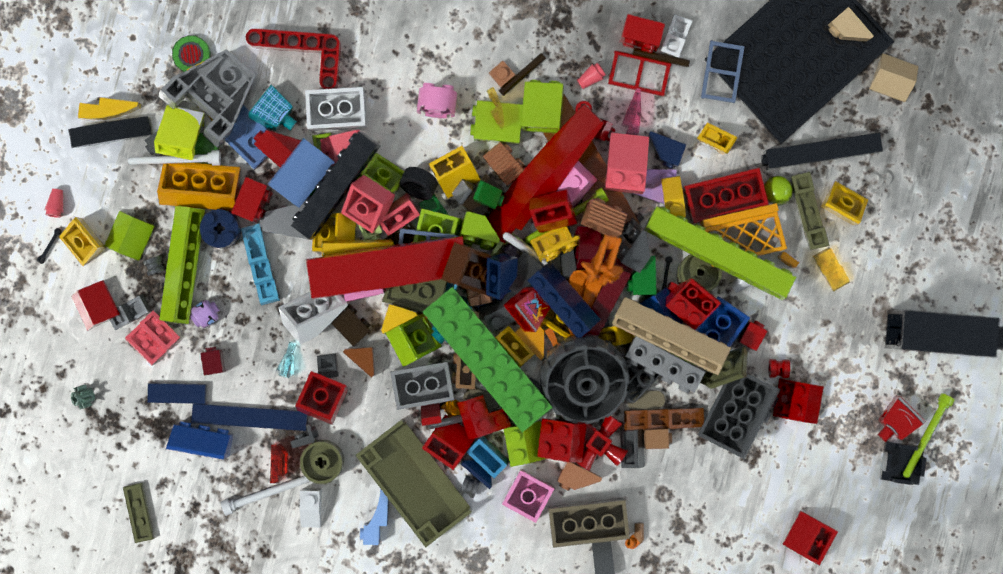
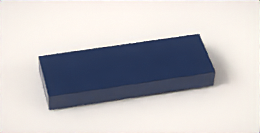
(177, 393)

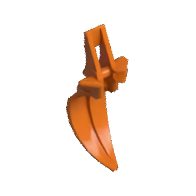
(589, 281)

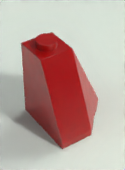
(275, 145)

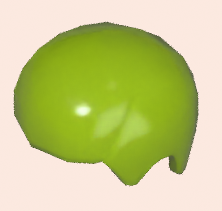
(778, 190)

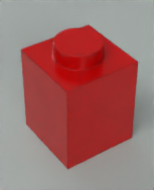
(752, 335)

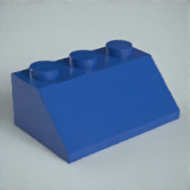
(724, 323)
(200, 440)

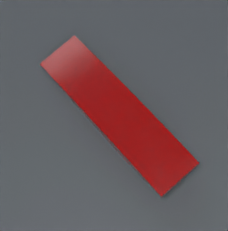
(545, 171)
(379, 267)

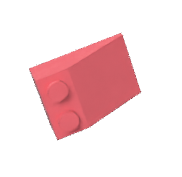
(627, 163)

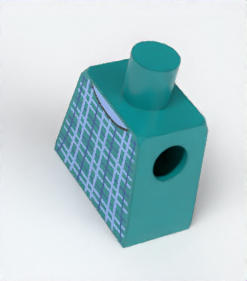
(272, 111)

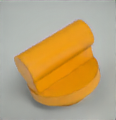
(451, 408)

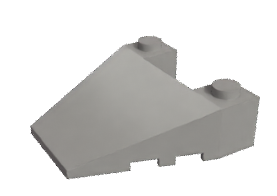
(215, 87)

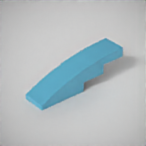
(260, 264)

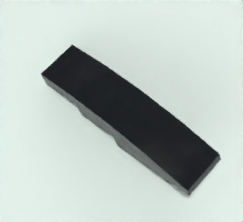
(109, 132)

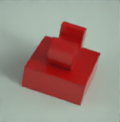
(604, 131)

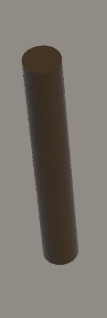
(662, 57)
(522, 74)

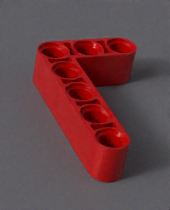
(302, 46)

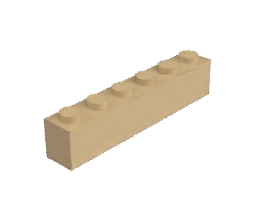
(671, 335)

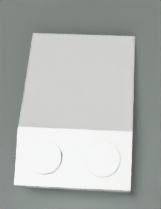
(309, 317)

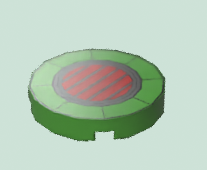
(190, 52)

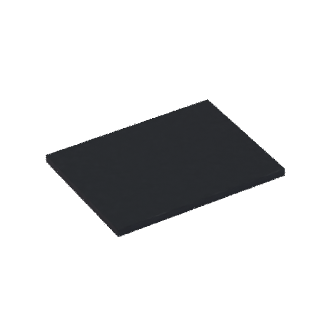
(794, 60)

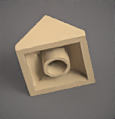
(894, 77)

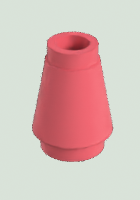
(591, 76)
(54, 205)

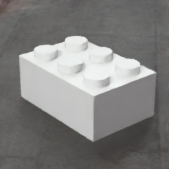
(336, 109)

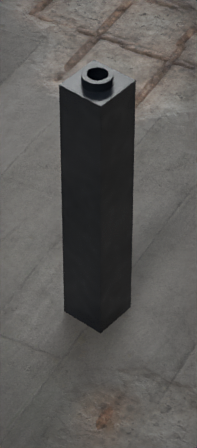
(822, 151)

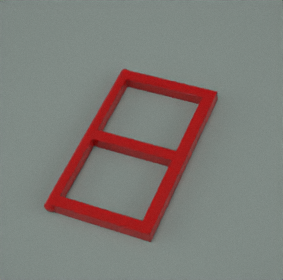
(642, 59)

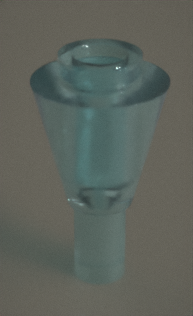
(286, 366)

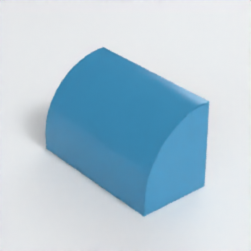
(488, 456)

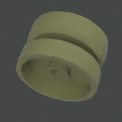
(688, 269)
(311, 465)

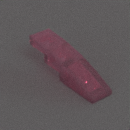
(633, 114)

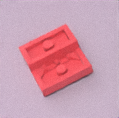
(152, 338)

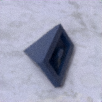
(477, 471)

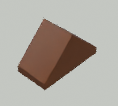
(363, 358)

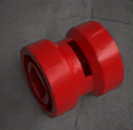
(779, 368)

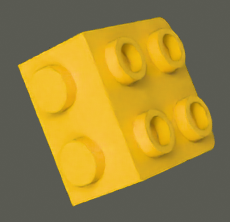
(553, 242)

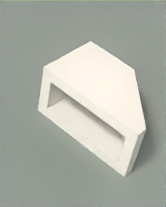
(310, 508)

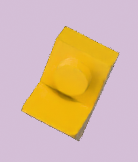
(717, 138)

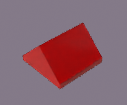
(95, 304)

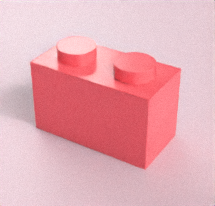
(400, 213)

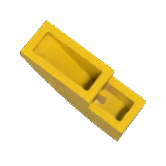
(107, 109)

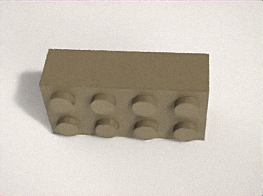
(588, 522)

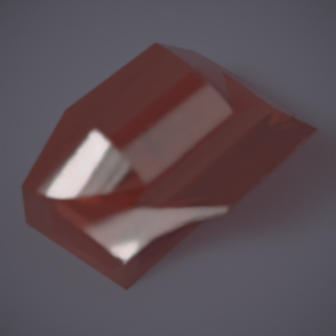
(279, 463)

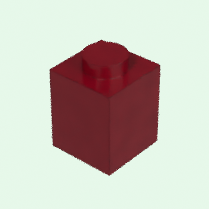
(212, 361)

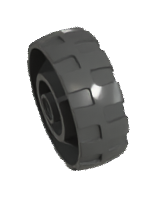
(584, 378)

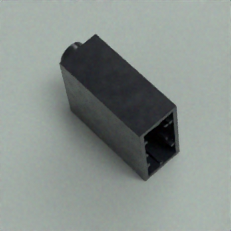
(943, 333)

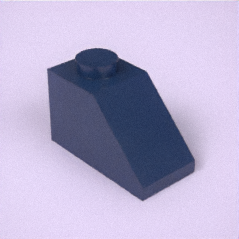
(667, 150)
(500, 274)

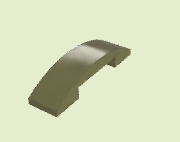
(808, 211)

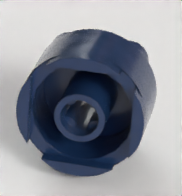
(212, 221)

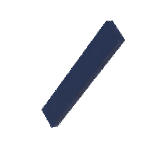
(249, 417)

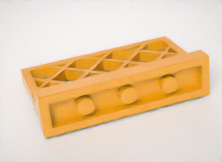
(745, 217)

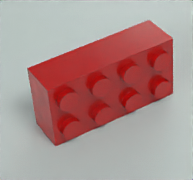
(725, 195)

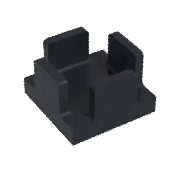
(895, 460)

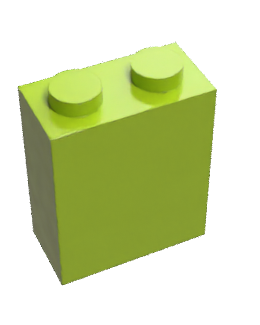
(542, 106)
(487, 129)

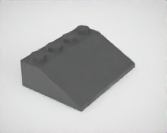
(738, 414)

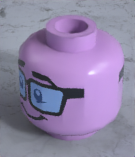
(204, 313)

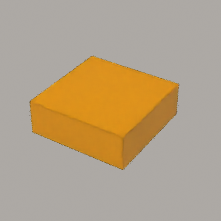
(788, 260)

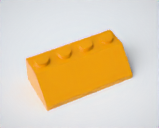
(199, 186)

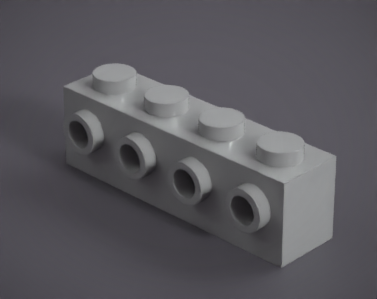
(665, 364)

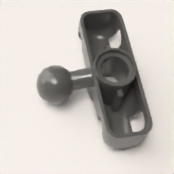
(635, 383)

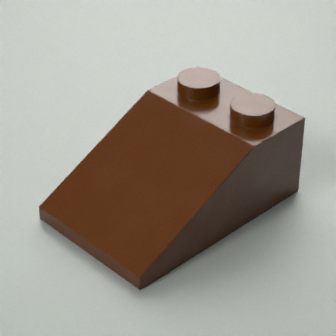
(467, 268)

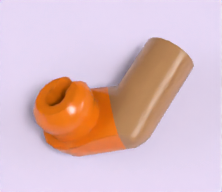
(636, 538)

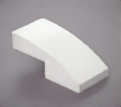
(676, 35)

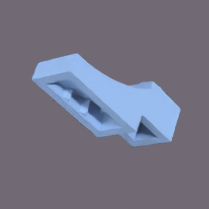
(371, 532)

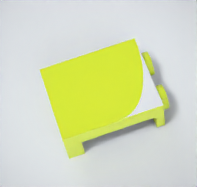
(179, 132)

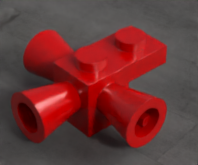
(599, 443)

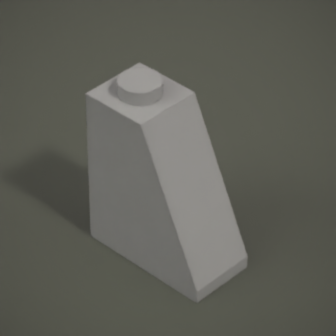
(280, 221)

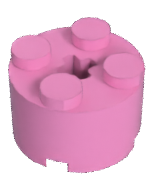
(437, 101)

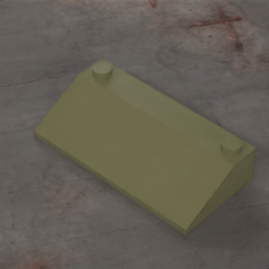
(414, 483)

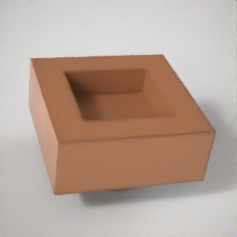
(501, 74)

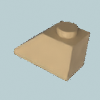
(849, 27)

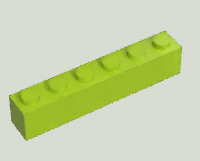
(181, 265)

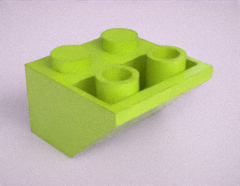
(478, 231)

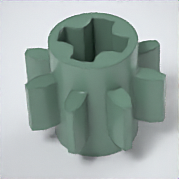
(82, 396)

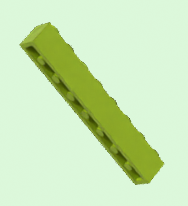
(720, 253)

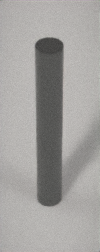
(447, 421)

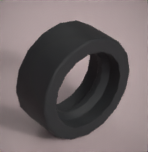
(418, 183)

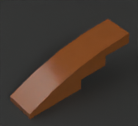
(663, 418)

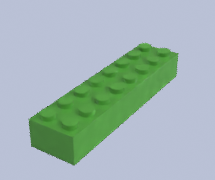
(487, 359)

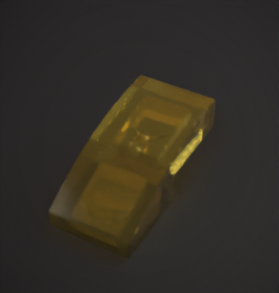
(496, 113)
(831, 269)

